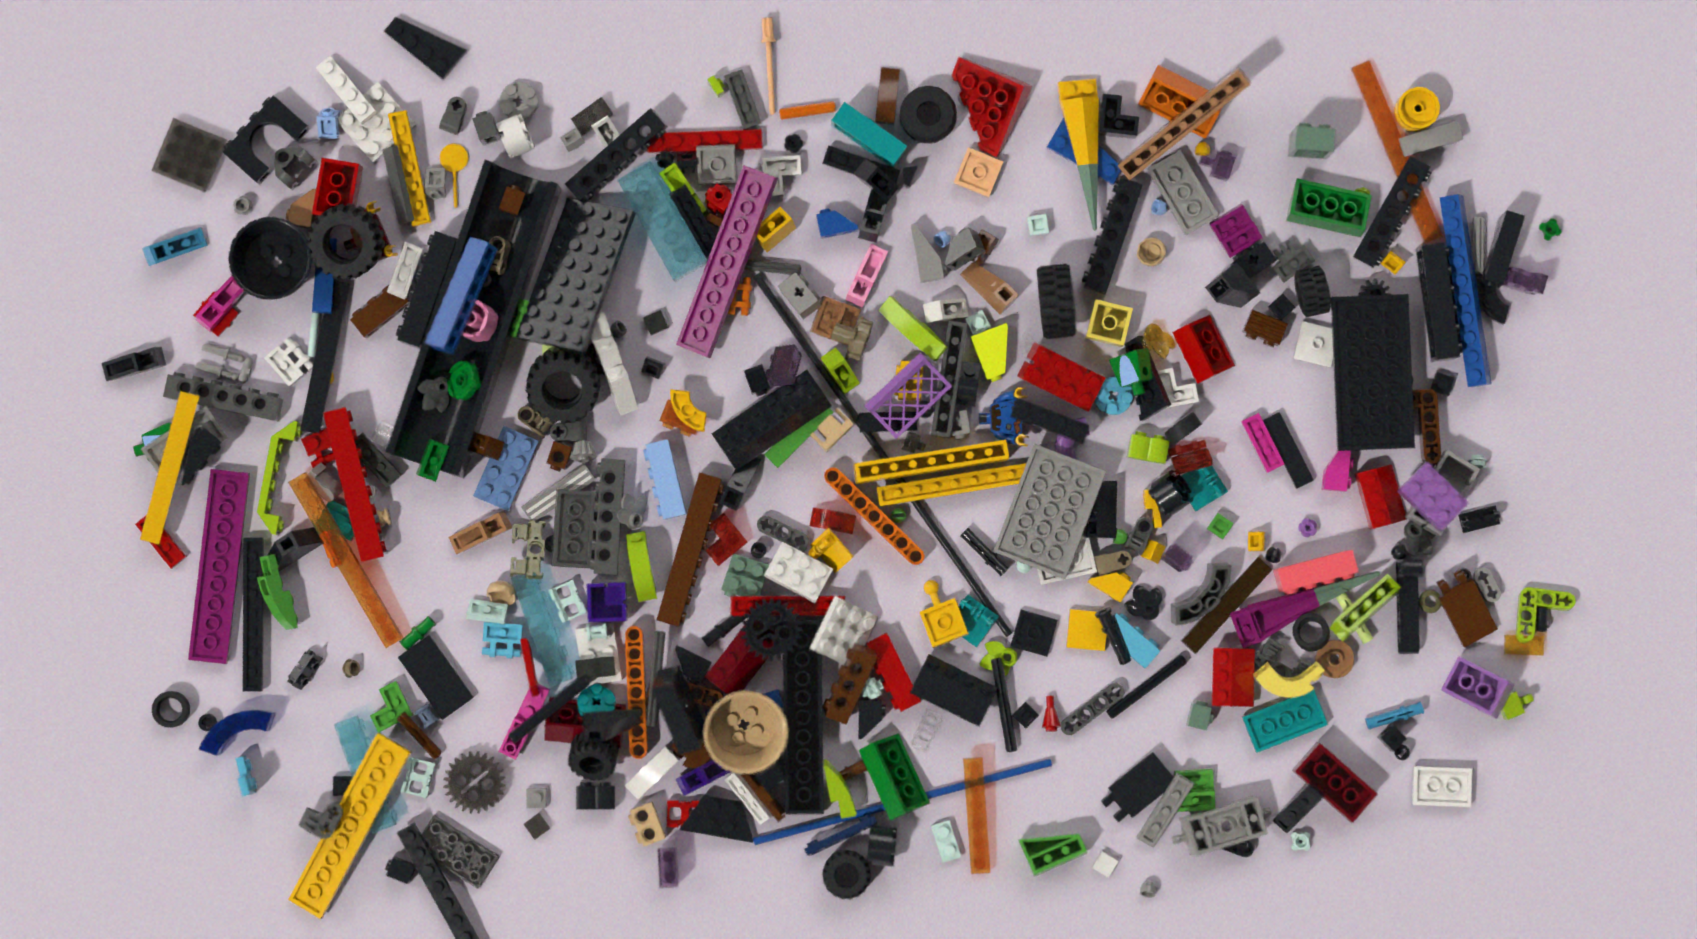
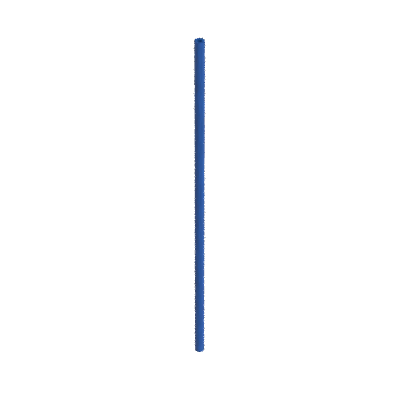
(879, 808)

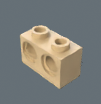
(652, 822)

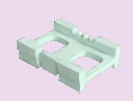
(562, 603)
(412, 776)

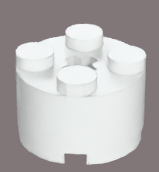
(515, 136)

